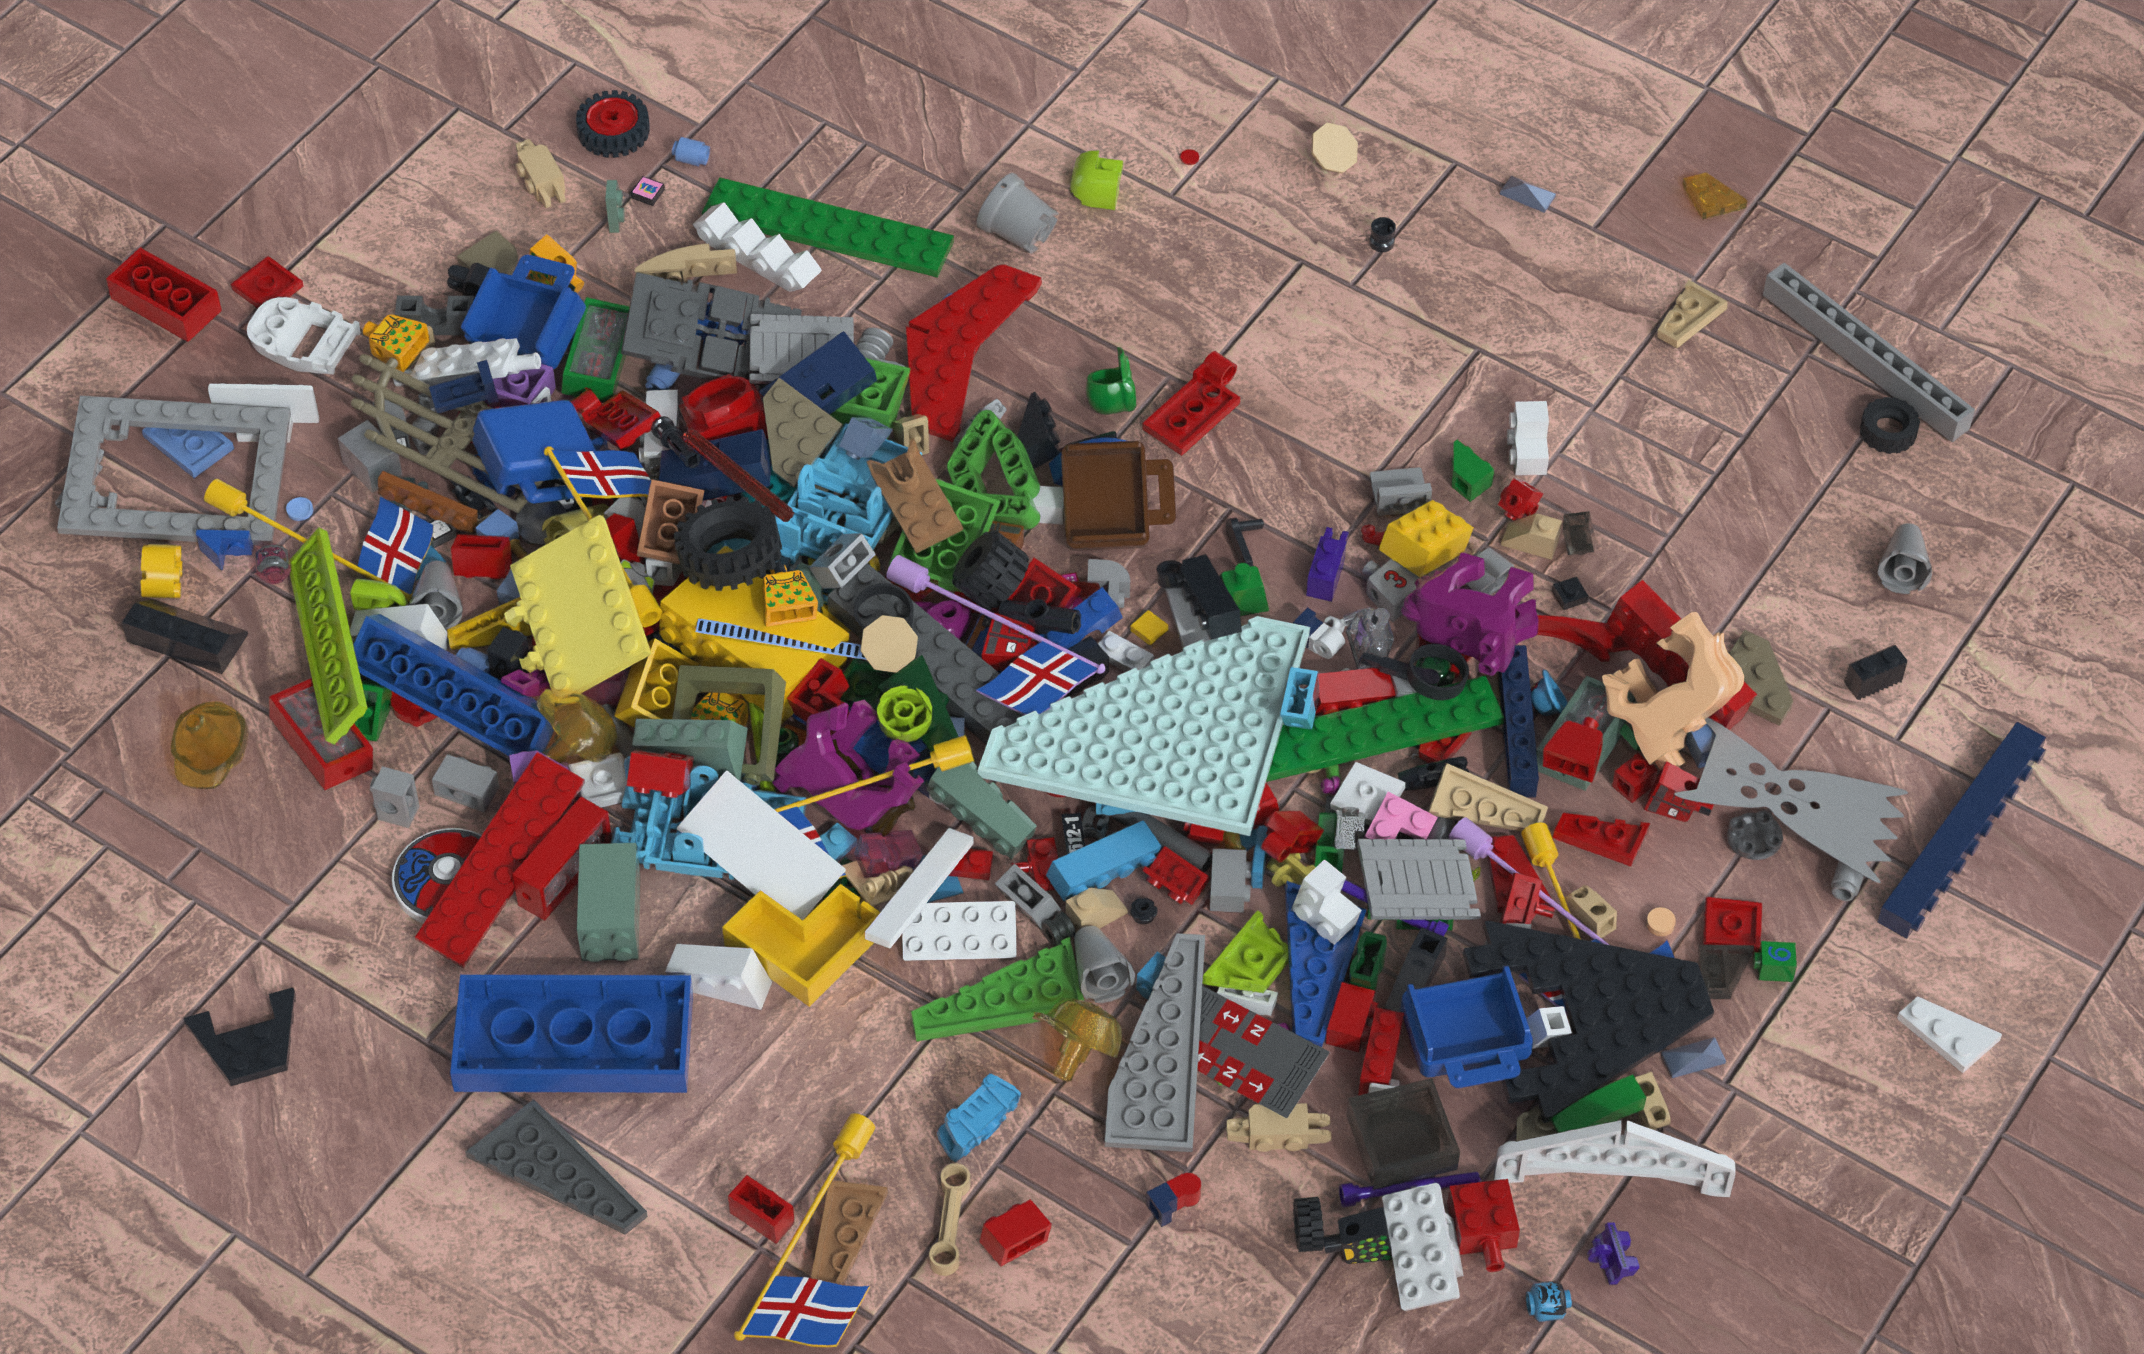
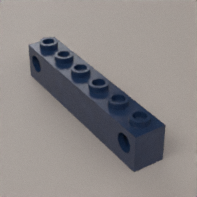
(1518, 725)

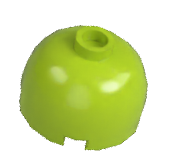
(904, 713)

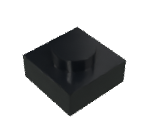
(1570, 593)

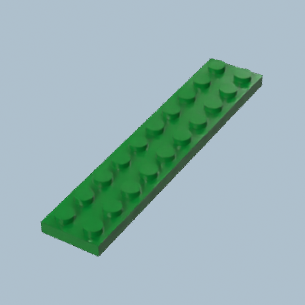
(835, 227)
(1384, 728)

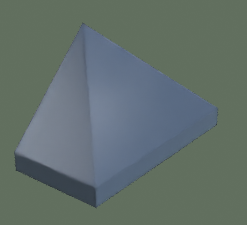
(1527, 194)
(1693, 1057)

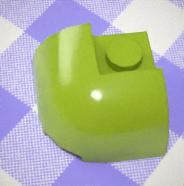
(1096, 180)
(375, 595)

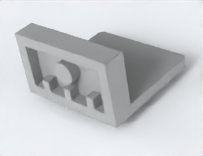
(1399, 490)

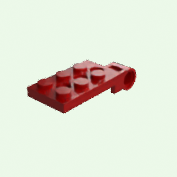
(1208, 377)
(616, 420)

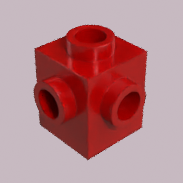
(1519, 499)

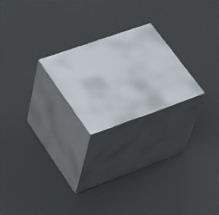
(366, 457)

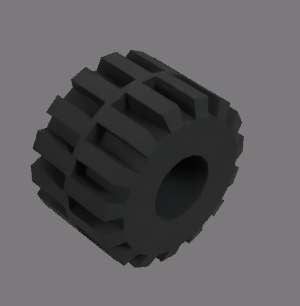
(990, 570)

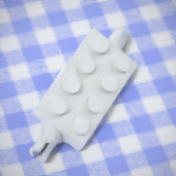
(458, 361)

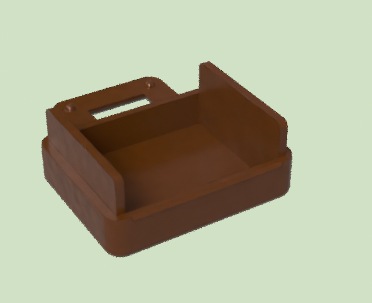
(1109, 496)

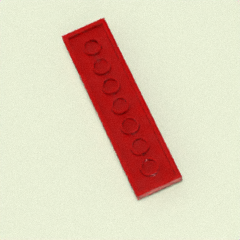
(486, 876)

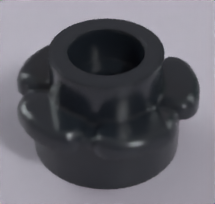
(1141, 916)

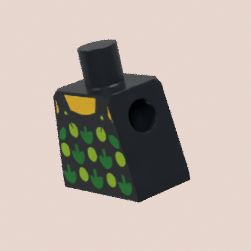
(1361, 1238)

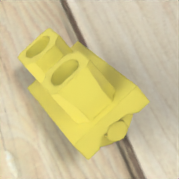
(1289, 870)

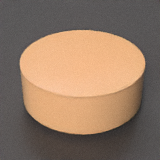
(1660, 921)

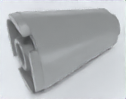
(1905, 561)
(440, 592)
(1101, 966)

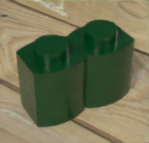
(1369, 960)

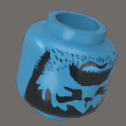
(1548, 1301)

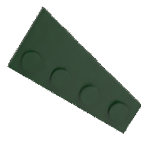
(918, 676)
(865, 682)

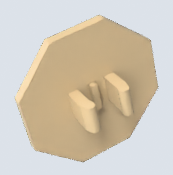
(1334, 148)
(889, 644)

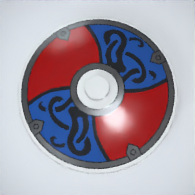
(429, 867)

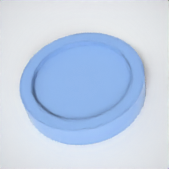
(299, 509)

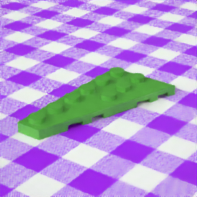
(1003, 997)

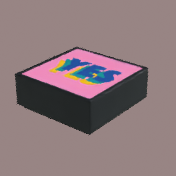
(647, 191)

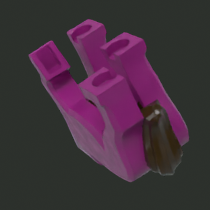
(831, 763)

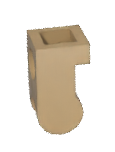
(1592, 910)
(1655, 1110)

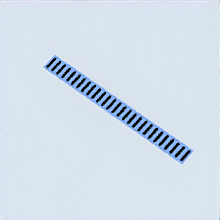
(738, 632)

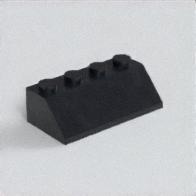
(182, 634)

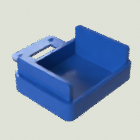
(523, 309)
(514, 443)
(1468, 1029)

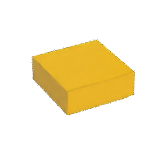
(1149, 627)

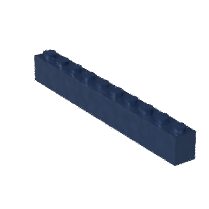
(1961, 831)

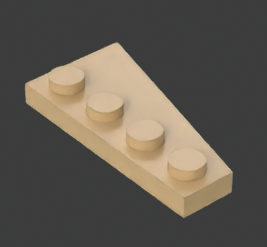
(1482, 802)

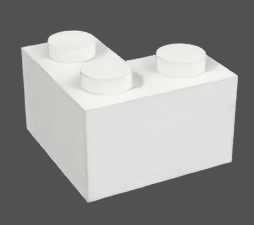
(1529, 438)
(1323, 904)

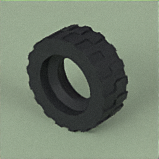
(1893, 409)

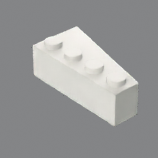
(666, 403)

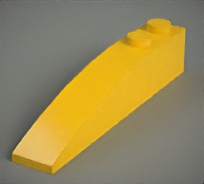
(484, 628)

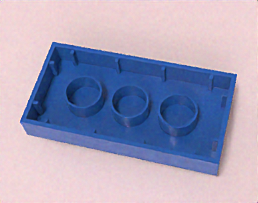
(572, 1033)

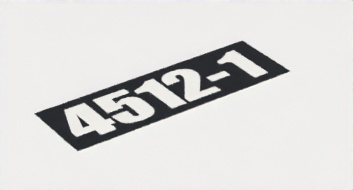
(1073, 832)

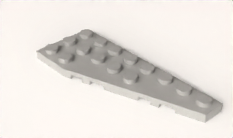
(1157, 1077)

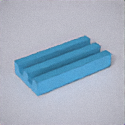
(1259, 859)

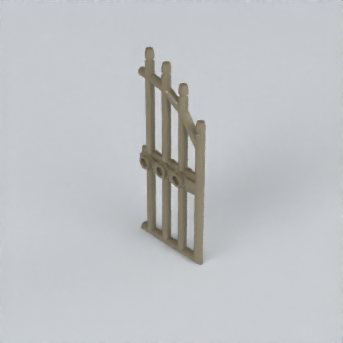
(444, 449)

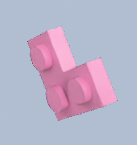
(1400, 815)

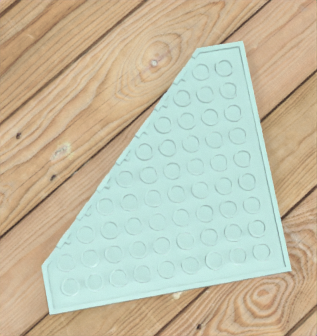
(1166, 739)

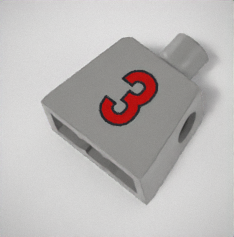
(1389, 585)

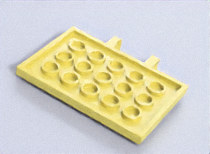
(578, 610)

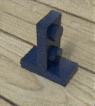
(465, 390)

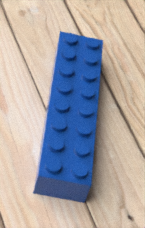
(450, 687)

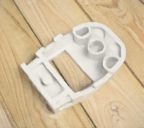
(283, 323)

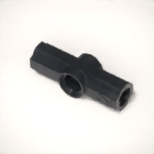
(1042, 617)

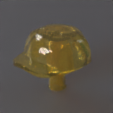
(580, 726)
(208, 744)
(1084, 1028)

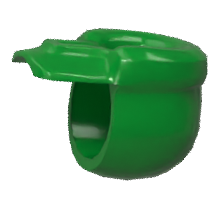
(1112, 389)

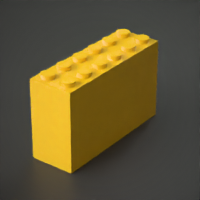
(745, 609)

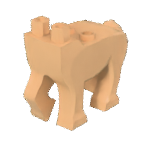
(1666, 716)

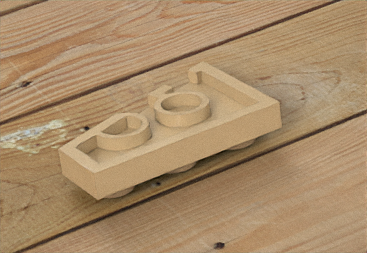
(1691, 313)

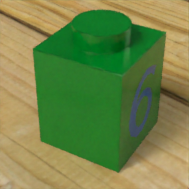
(1775, 961)

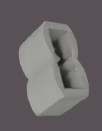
(1495, 572)

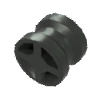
(1058, 929)

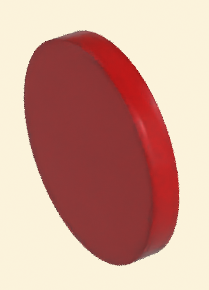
(1189, 157)

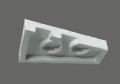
(1948, 1033)

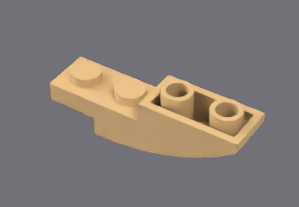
(690, 262)

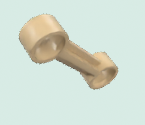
(949, 1219)

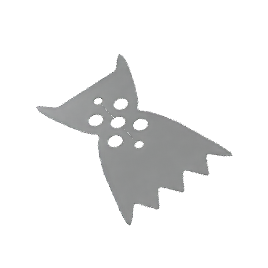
(1847, 810)

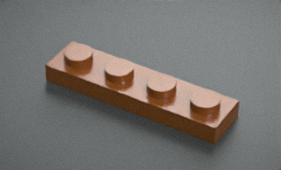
(427, 502)

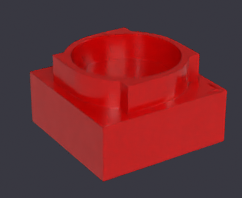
(724, 408)

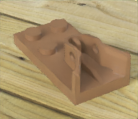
(915, 498)

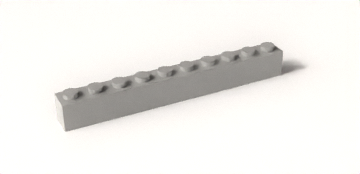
(1868, 352)

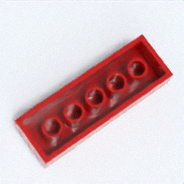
(1644, 620)

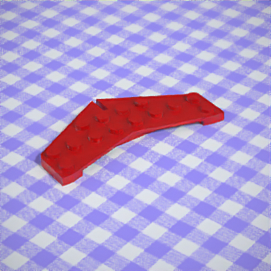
(948, 337)

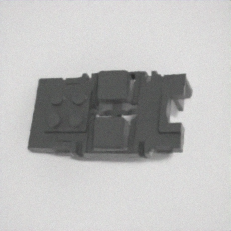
(665, 321)

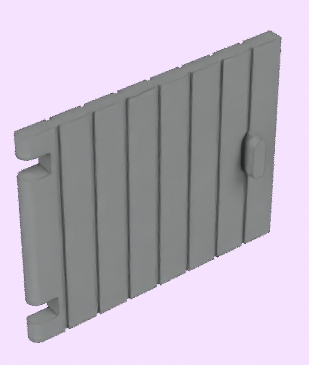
(787, 340)
(1417, 879)

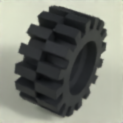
(1308, 1224)

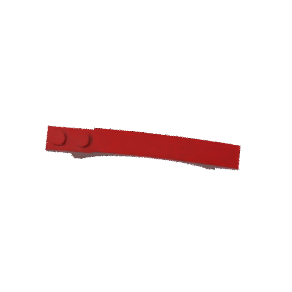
(1590, 635)

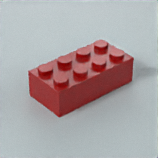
(164, 294)

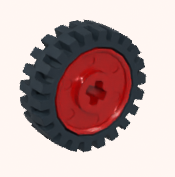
(612, 123)

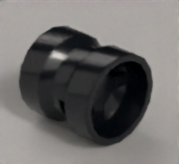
(1382, 234)

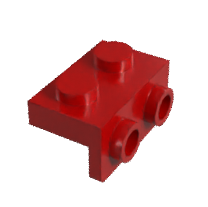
(1176, 875)

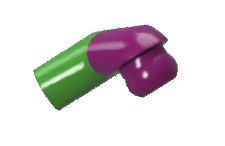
(1333, 782)

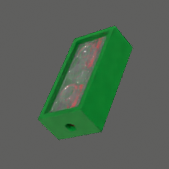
(596, 351)

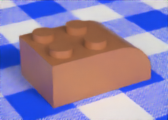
(663, 511)

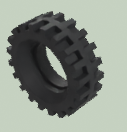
(721, 523)

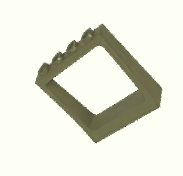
(738, 681)

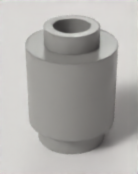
(1846, 882)

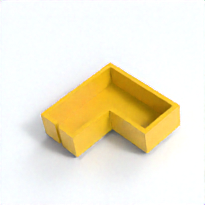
(804, 953)

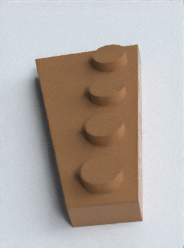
(844, 1228)

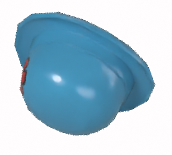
(1547, 696)

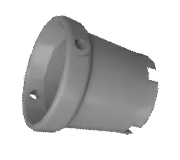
(1017, 214)

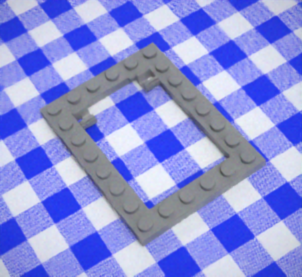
(93, 423)

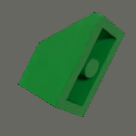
(378, 704)

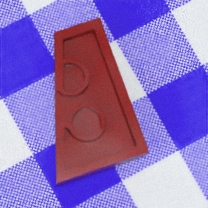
(1510, 852)

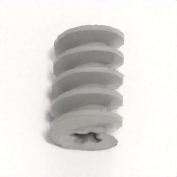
(874, 343)

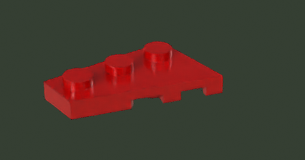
(1608, 839)

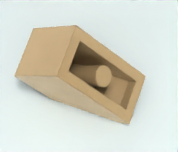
(912, 427)
(1533, 535)
(1094, 908)

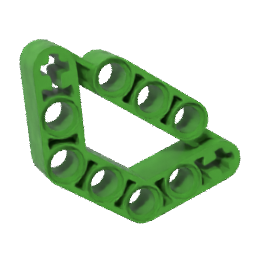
(974, 452)

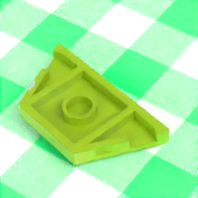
(1250, 959)

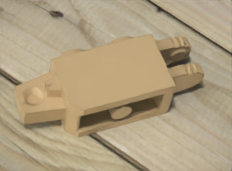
(540, 172)
(1269, 1130)

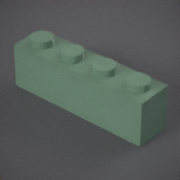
(711, 742)
(982, 808)

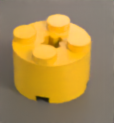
(161, 571)

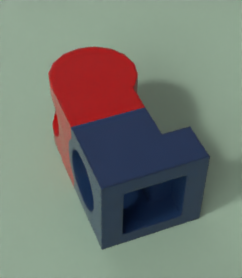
(1172, 1196)

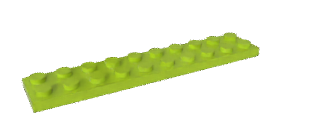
(327, 636)

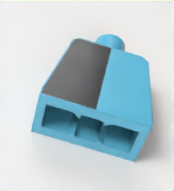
(1298, 703)

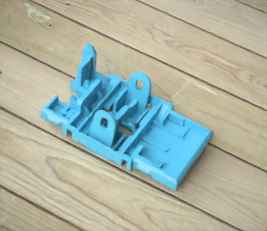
(816, 517)
(654, 821)

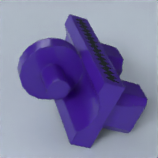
(1609, 1253)

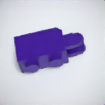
(1327, 566)

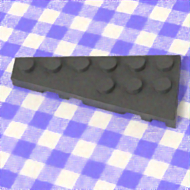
(551, 1162)

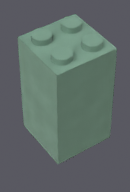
(608, 902)

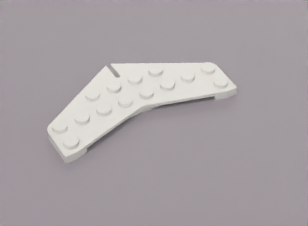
(1605, 1151)

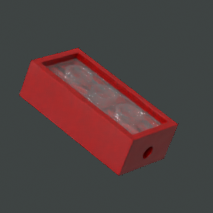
(299, 721)
(554, 864)

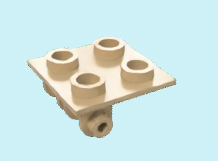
(877, 889)

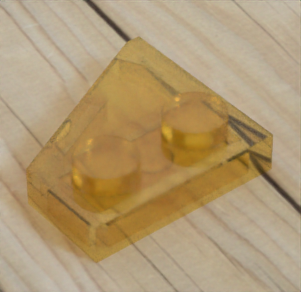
(1712, 196)

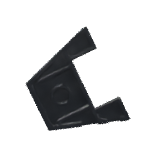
(250, 1050)

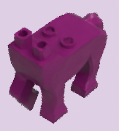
(1471, 619)

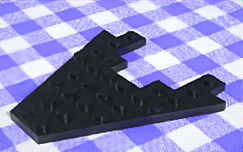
(1616, 999)

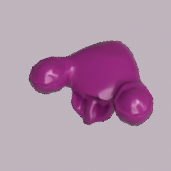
(950, 615)

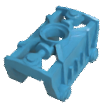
(977, 1117)

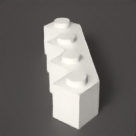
(763, 255)

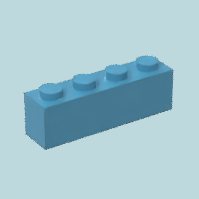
(1104, 860)

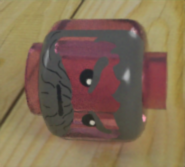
(273, 563)

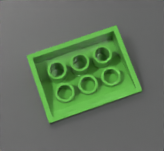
(881, 399)
(976, 516)

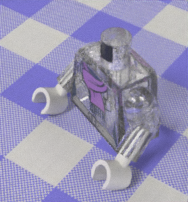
(1367, 632)

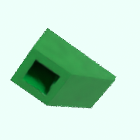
(1469, 472)

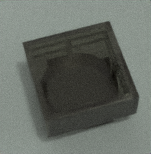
(1403, 1134)

